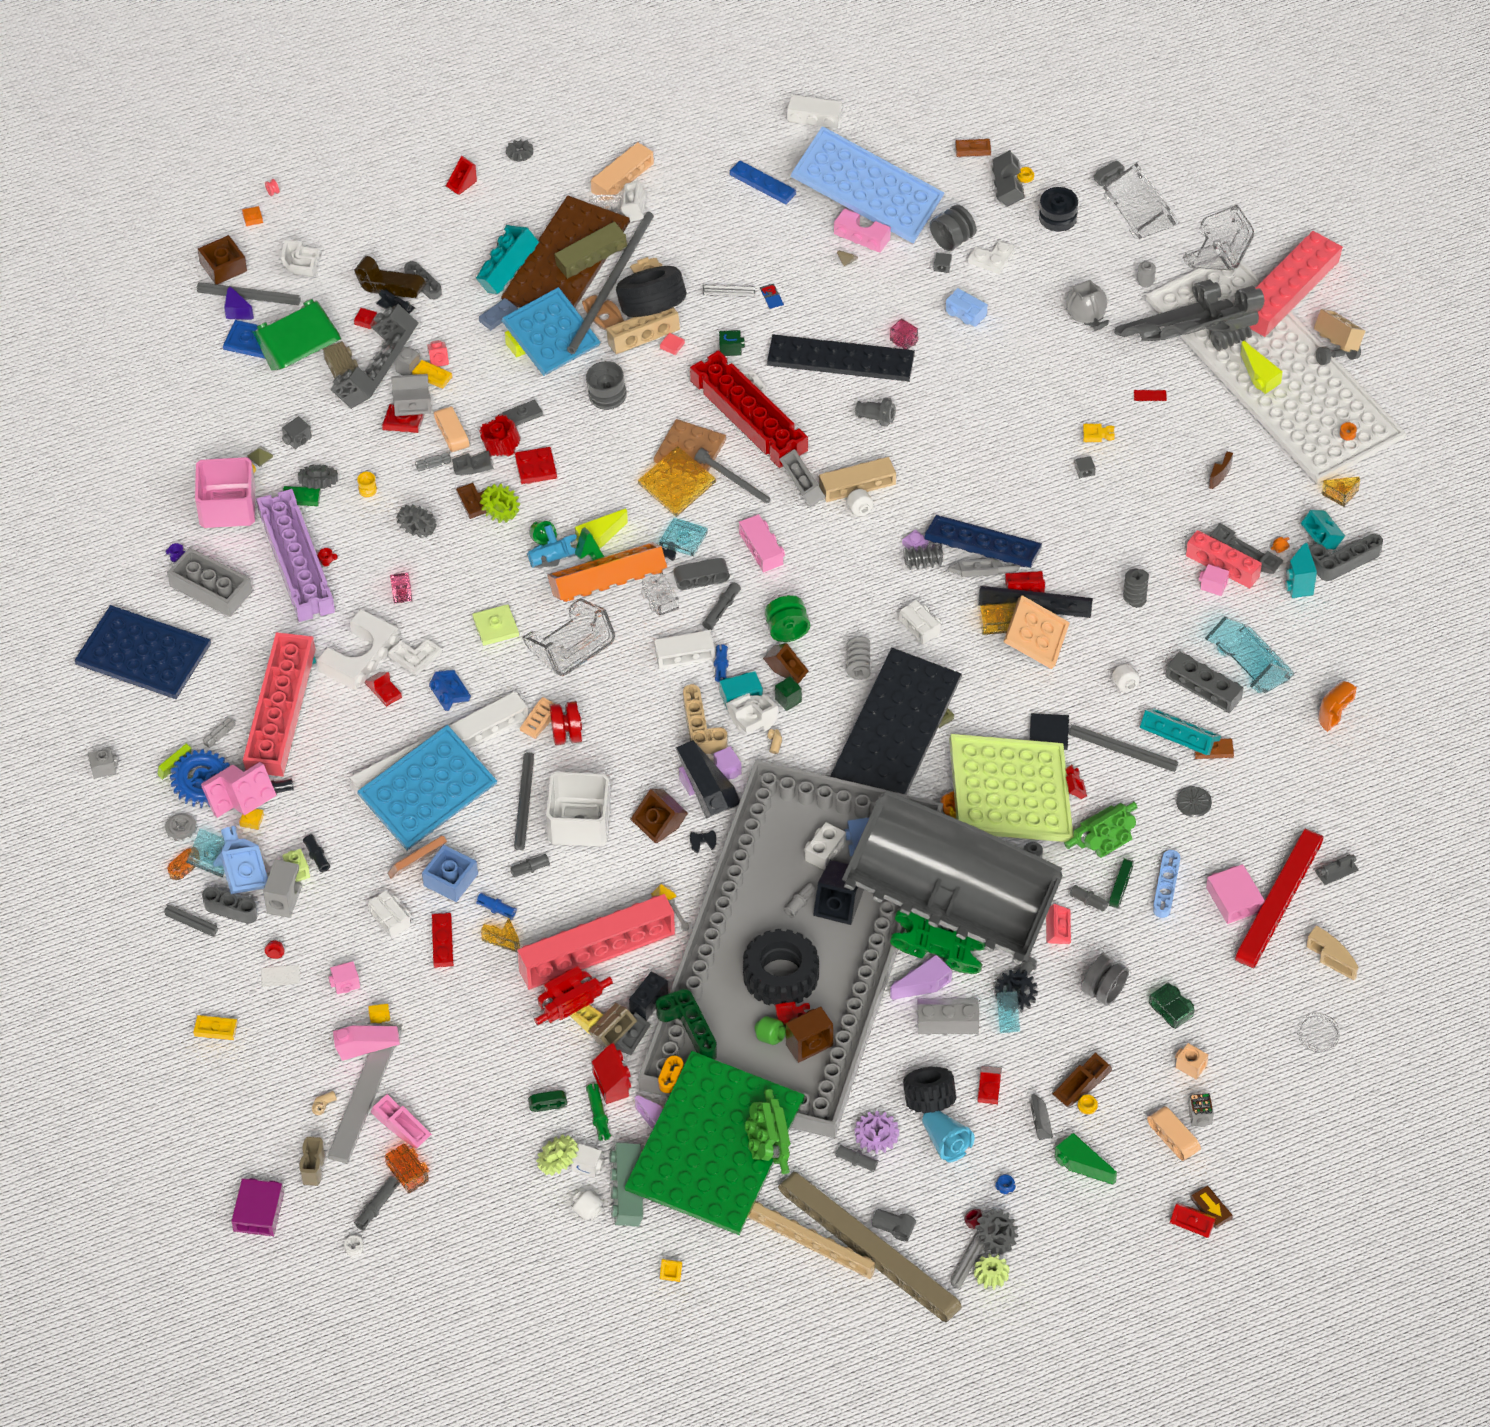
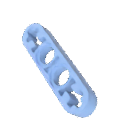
(1164, 883)

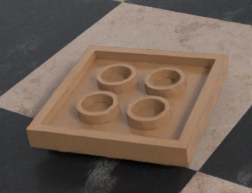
(691, 440)

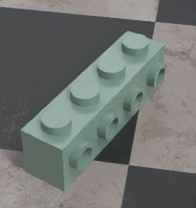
(627, 1206)

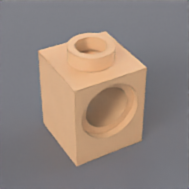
(1191, 1068)

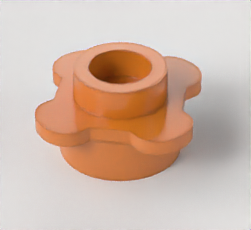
(1280, 544)

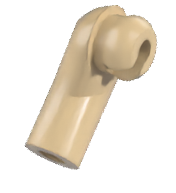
(776, 742)
(321, 1102)

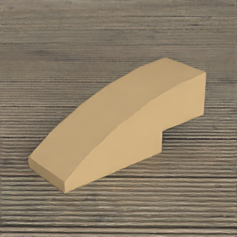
(1332, 952)

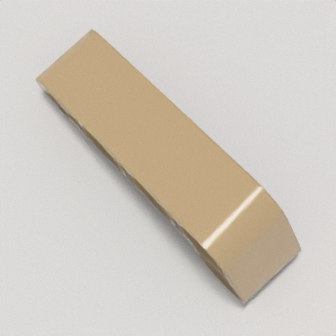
(710, 739)

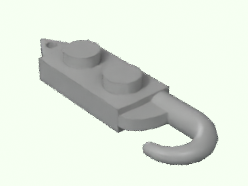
(981, 567)

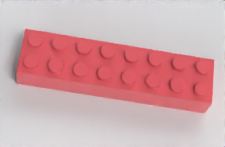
(1295, 279)
(280, 702)
(596, 941)

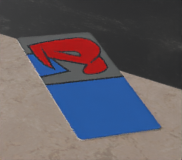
(771, 296)

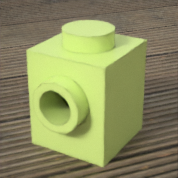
(298, 858)

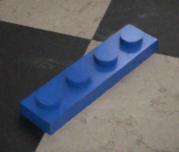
(763, 182)

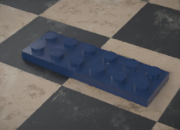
(983, 541)

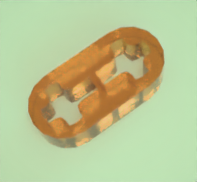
(180, 863)

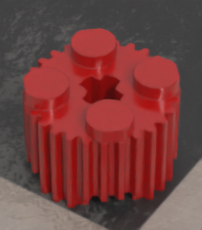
(500, 436)

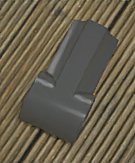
(899, 1225)

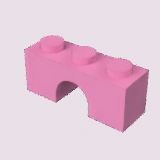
(873, 237)

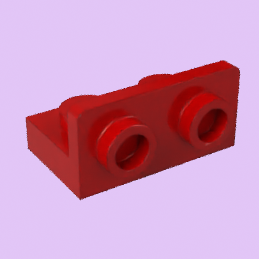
(1025, 581)

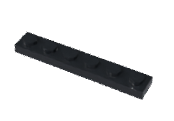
(1055, 603)

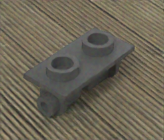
(1337, 869)

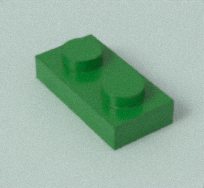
(305, 496)

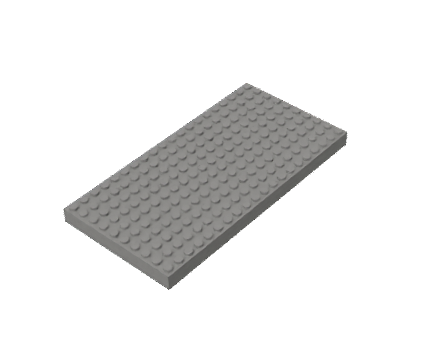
(747, 896)

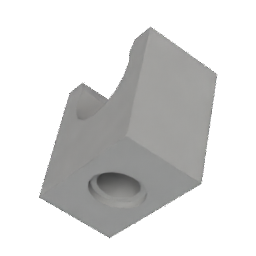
(282, 889)

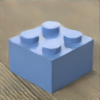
(450, 873)

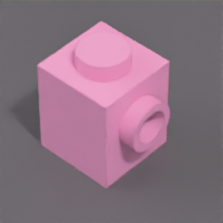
(1214, 579)
(344, 978)

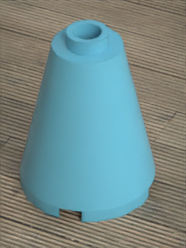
(948, 1135)

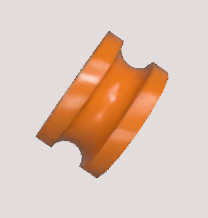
(1343, 431)

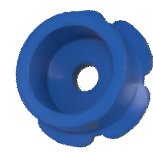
(1008, 1180)

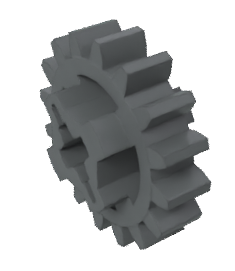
(318, 476)
(416, 521)
(996, 1231)

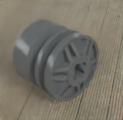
(953, 227)
(606, 385)

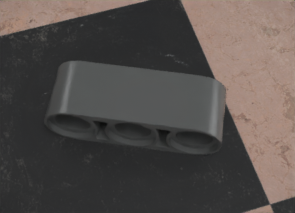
(701, 574)
(240, 909)

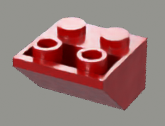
(611, 1074)

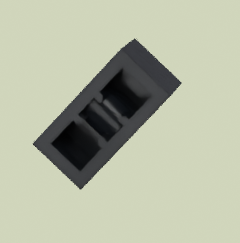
(645, 997)

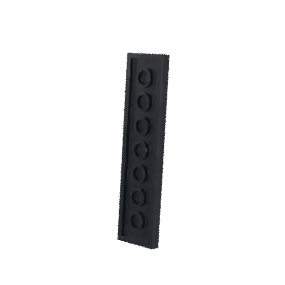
(841, 358)

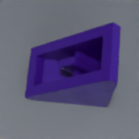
(237, 307)

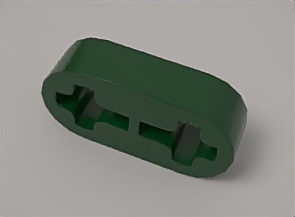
(547, 1101)

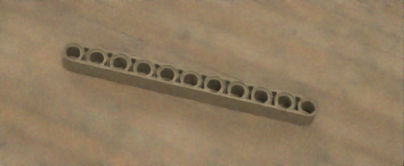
(868, 1244)

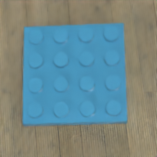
(546, 330)

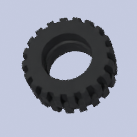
(780, 946)

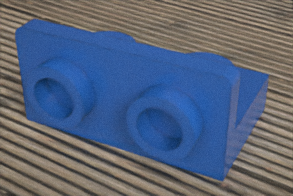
(448, 688)

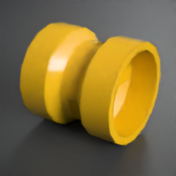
(367, 484)

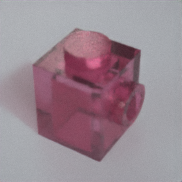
(904, 334)
(401, 588)

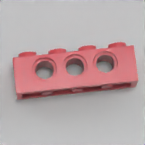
(1215, 553)

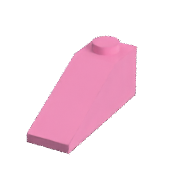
(361, 1040)

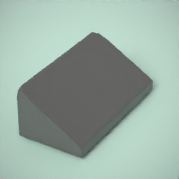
(633, 1036)
(1041, 1118)

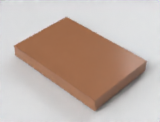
(416, 857)

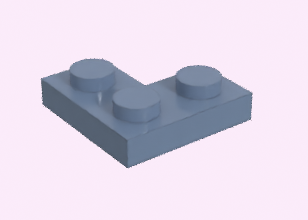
(493, 316)

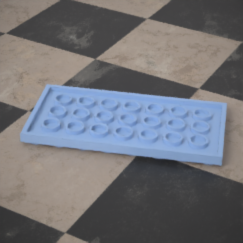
(867, 184)

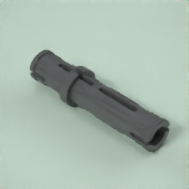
(725, 600)
(372, 1209)

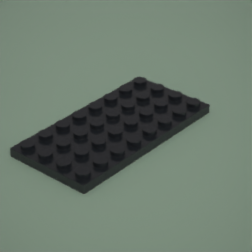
(897, 723)

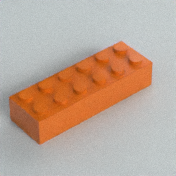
(607, 571)

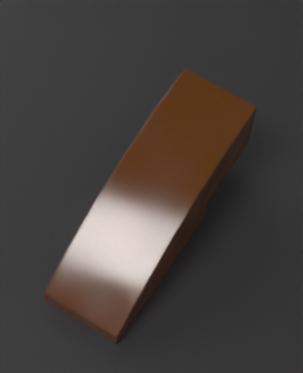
(1082, 1080)

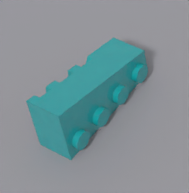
(506, 258)

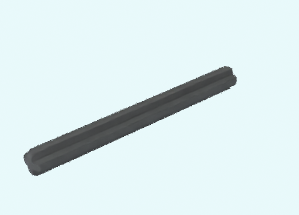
(252, 294)
(1123, 748)
(524, 800)

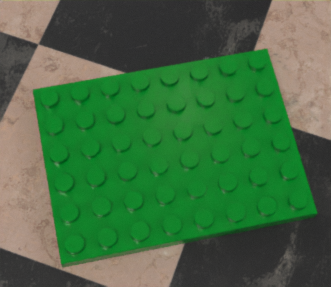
(700, 1146)

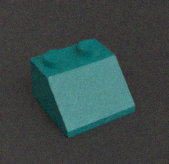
(1301, 574)

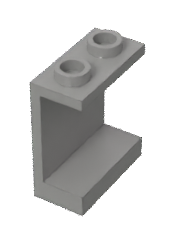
(411, 394)

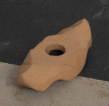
(607, 308)

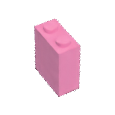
(1234, 893)

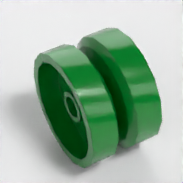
(787, 618)

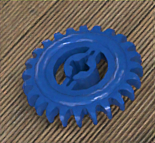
(182, 769)

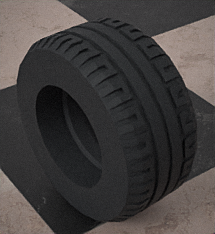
(651, 291)

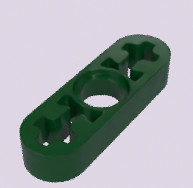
(1121, 883)

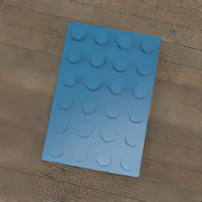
(427, 787)

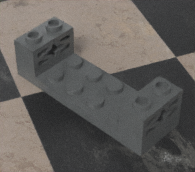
(395, 327)

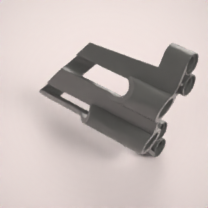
(1205, 314)

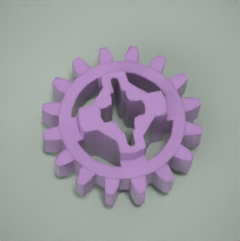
(866, 1132)

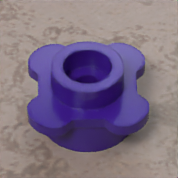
(175, 551)

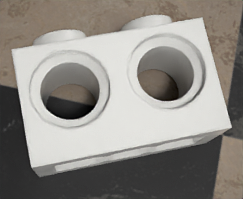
(828, 847)

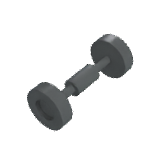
(1324, 355)

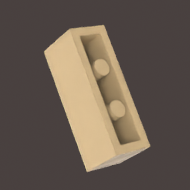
(1339, 330)

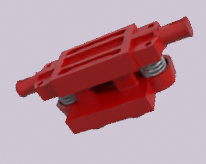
(569, 994)

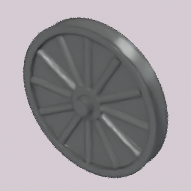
(1194, 801)

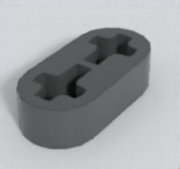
(1108, 173)

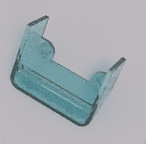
(1251, 654)

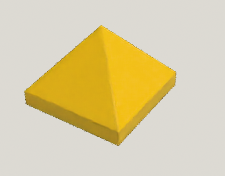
(663, 889)
(671, 1270)

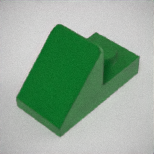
(587, 546)

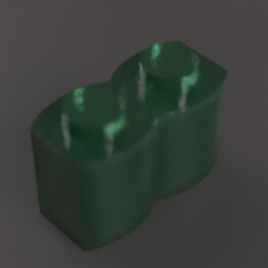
(1171, 1005)

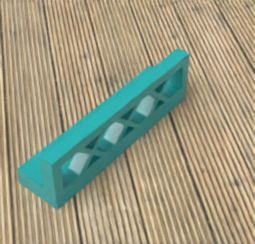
(1179, 731)

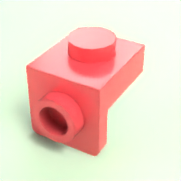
(438, 353)

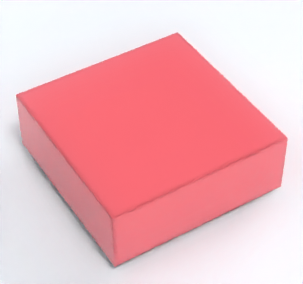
(672, 344)

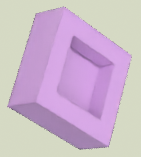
(915, 539)

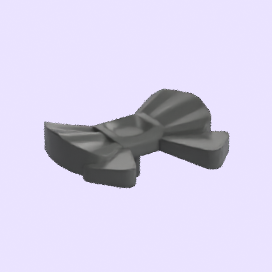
(1098, 325)

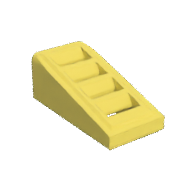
(584, 1020)

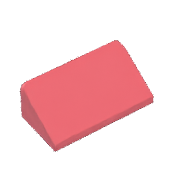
(1058, 925)

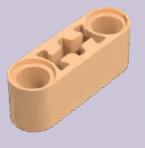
(451, 429)
(1174, 1133)

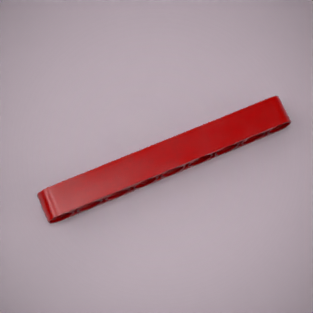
(1279, 898)

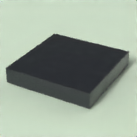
(1049, 728)

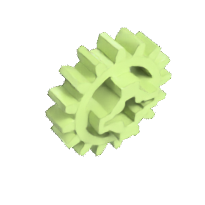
(557, 1155)

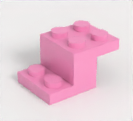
(238, 789)

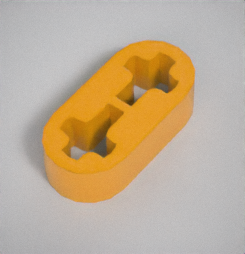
(667, 1073)

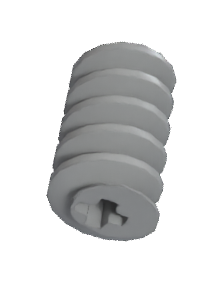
(858, 658)

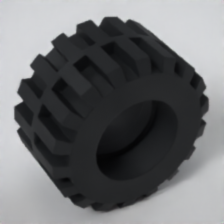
(929, 1089)

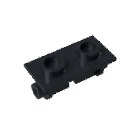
(388, 299)

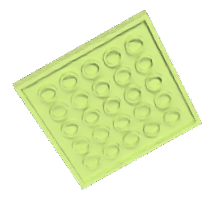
(1011, 787)

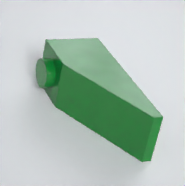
(1083, 1160)

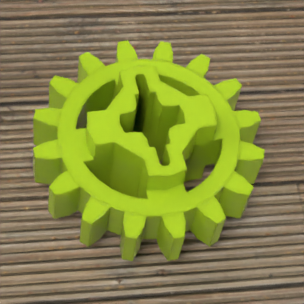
(500, 503)

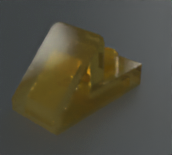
(504, 938)

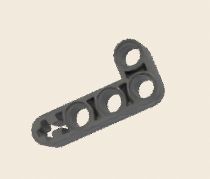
(1346, 559)

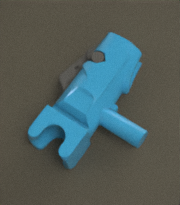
(551, 553)

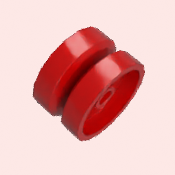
(565, 723)

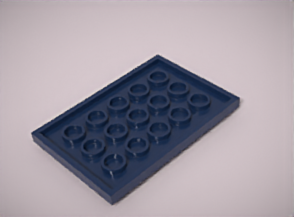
(143, 652)

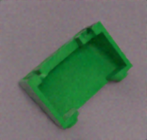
(296, 335)

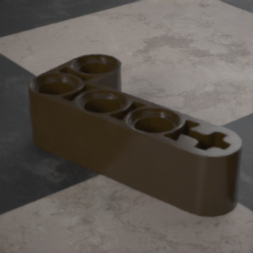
(397, 283)

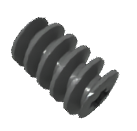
(1223, 339)
(923, 557)
(1136, 587)

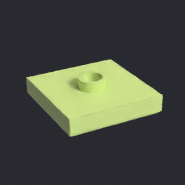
(495, 625)

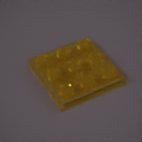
(677, 481)

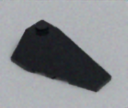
(708, 782)

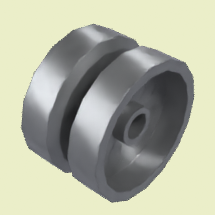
(1105, 979)

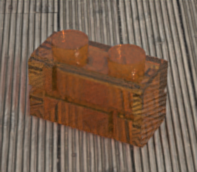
(407, 1168)

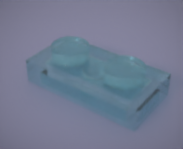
(1008, 1012)

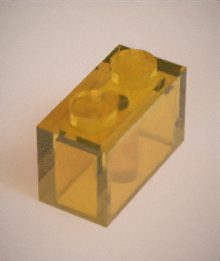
(996, 618)

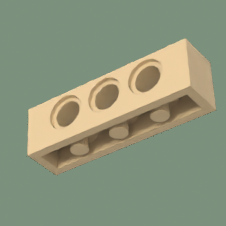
(642, 330)

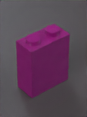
(257, 1207)

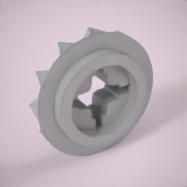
(181, 820)

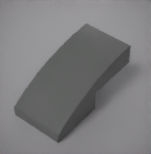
(471, 465)

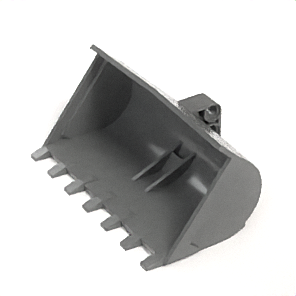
(953, 875)

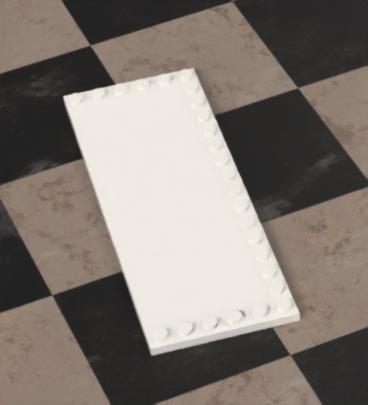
(1312, 397)

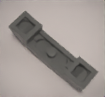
(1269, 561)

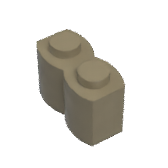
(312, 1161)

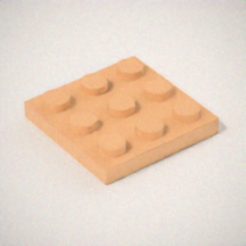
(1036, 632)

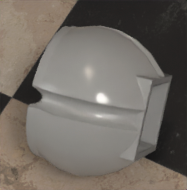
(1086, 302)

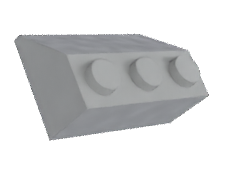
(948, 1015)

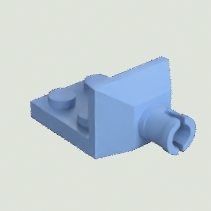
(241, 863)

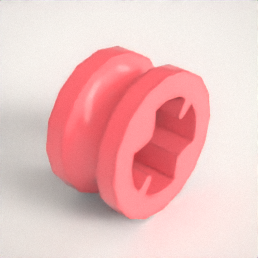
(272, 187)

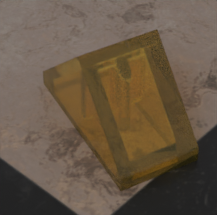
(1341, 489)

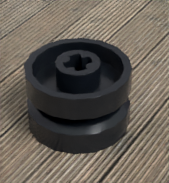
(1058, 209)

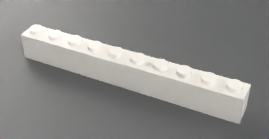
(471, 730)

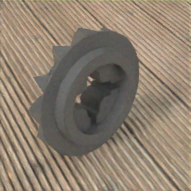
(520, 155)

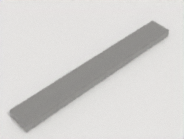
(360, 1103)

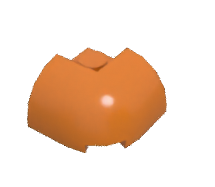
(1334, 703)

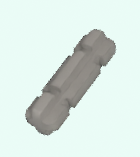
(218, 732)

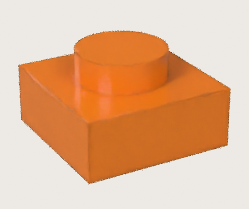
(252, 216)

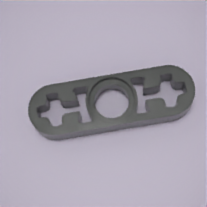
(436, 290)

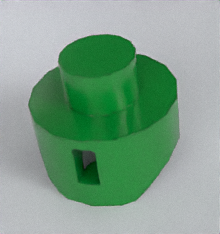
(538, 532)

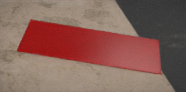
(1150, 395)

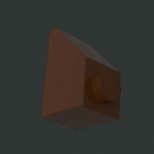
(785, 662)

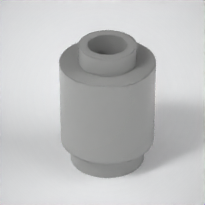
(1146, 274)

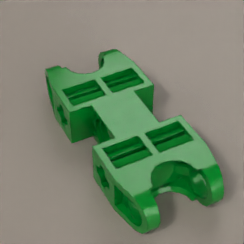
(927, 938)

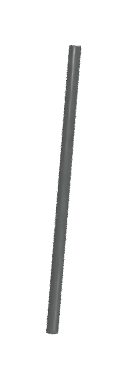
(594, 310)

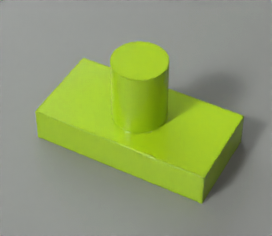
(165, 768)

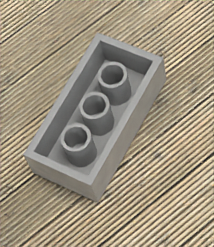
(209, 582)

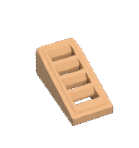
(543, 708)

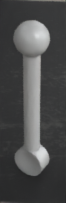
(685, 926)

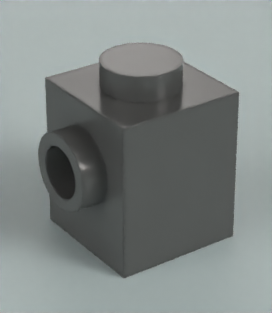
(296, 433)

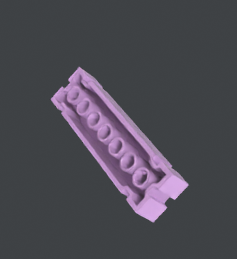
(295, 555)

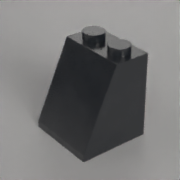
(832, 898)

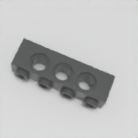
(1204, 682)

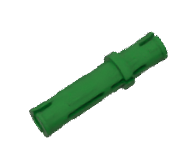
(599, 1120)

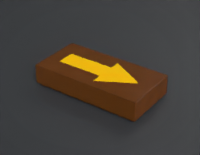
(1210, 1204)

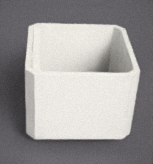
(578, 809)

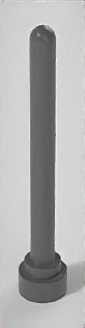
(703, 457)

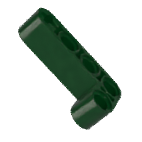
(684, 1011)

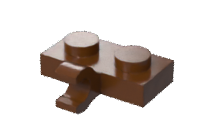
(471, 500)

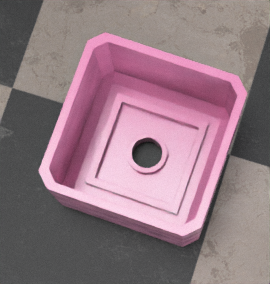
(225, 492)

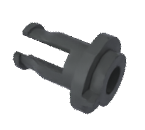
(882, 411)

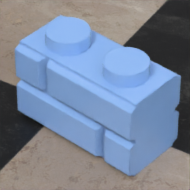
(966, 307)

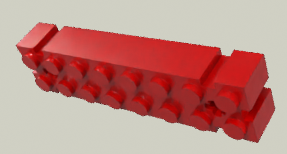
(748, 407)

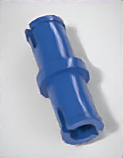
(721, 662)
(496, 906)

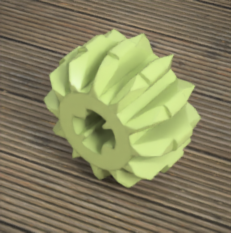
(991, 1271)

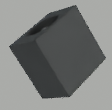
(942, 262)
(1085, 467)

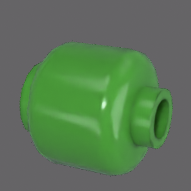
(770, 1030)

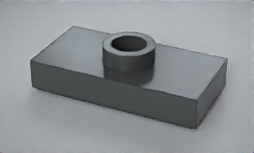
(524, 412)

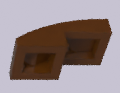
(1220, 471)

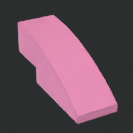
(400, 1121)

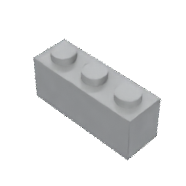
(802, 478)

